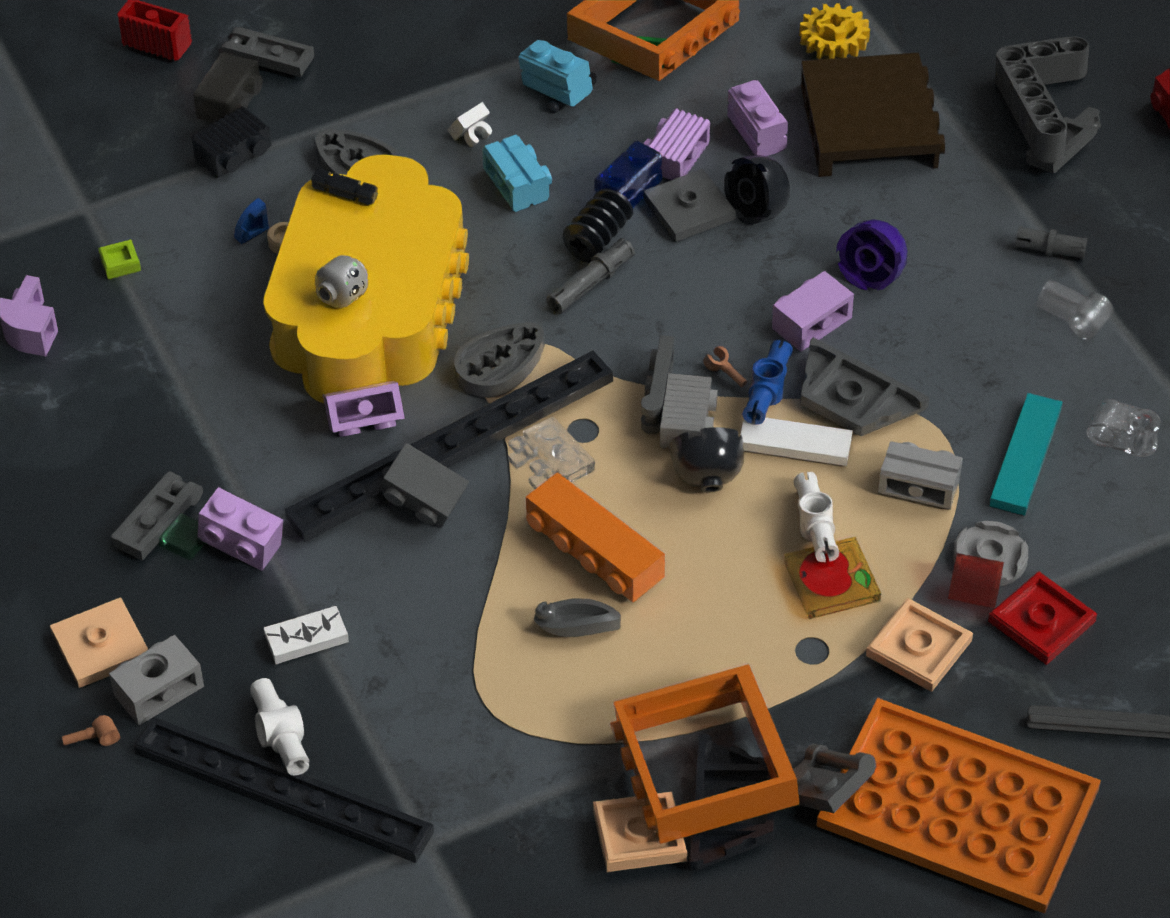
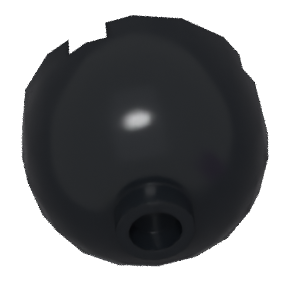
(757, 188)
(709, 458)

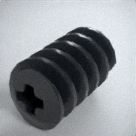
(597, 224)

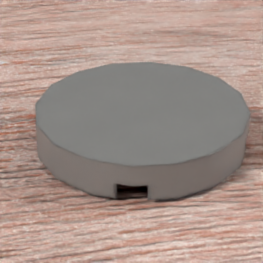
(995, 542)

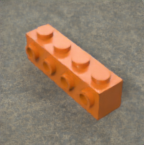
(595, 537)

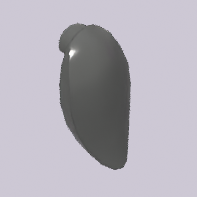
(577, 617)

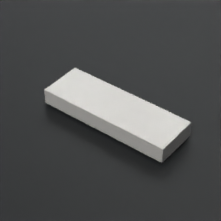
(797, 440)

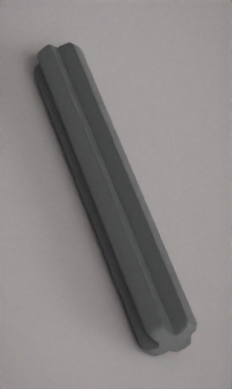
(1098, 721)

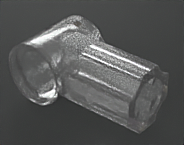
(1082, 313)

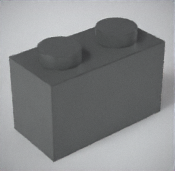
(423, 486)

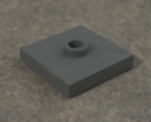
(689, 205)

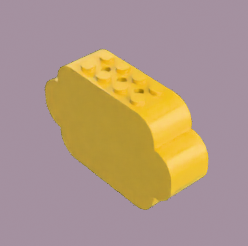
(414, 265)

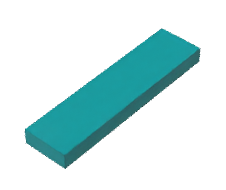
(1026, 454)

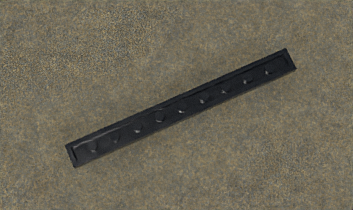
(454, 442)

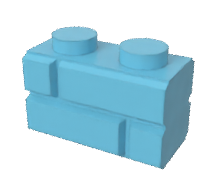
(555, 73)
(516, 172)

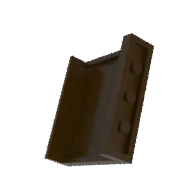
(869, 109)

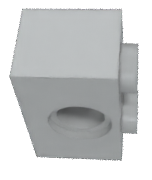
(156, 679)

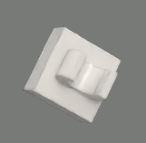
(471, 122)

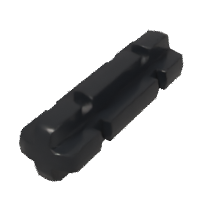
(344, 186)

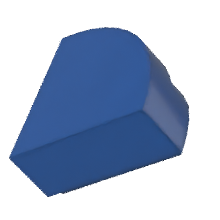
(252, 221)

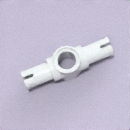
(816, 517)
(279, 726)

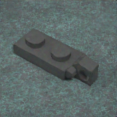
(1079, 133)

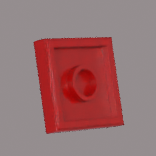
(1042, 617)

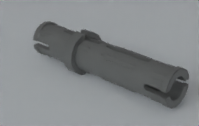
(600, 268)

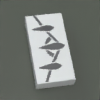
(306, 634)

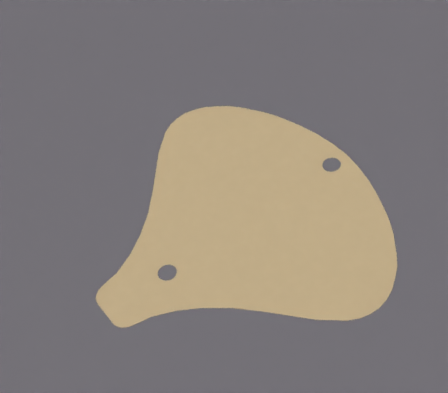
(724, 578)

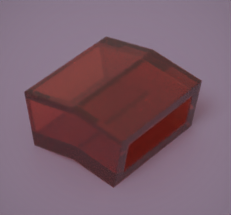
(976, 580)

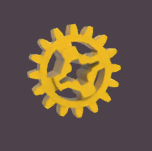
(834, 32)

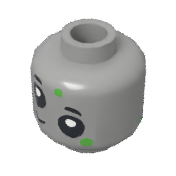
(341, 281)

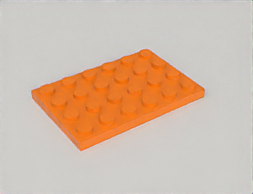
(964, 805)

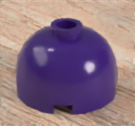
(872, 254)

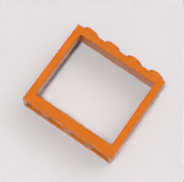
(589, 29)
(689, 700)

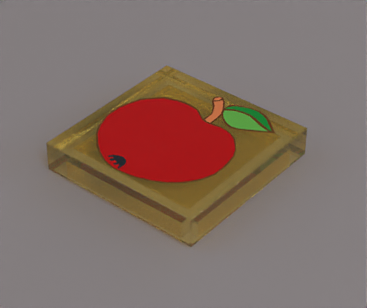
(833, 584)

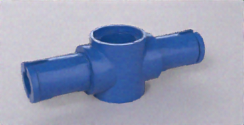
(767, 382)

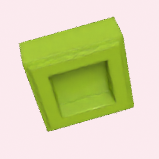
(119, 259)

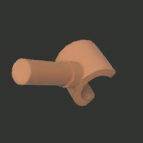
(724, 365)
(102, 728)

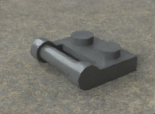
(826, 788)

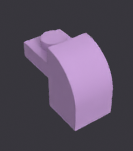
(25, 320)

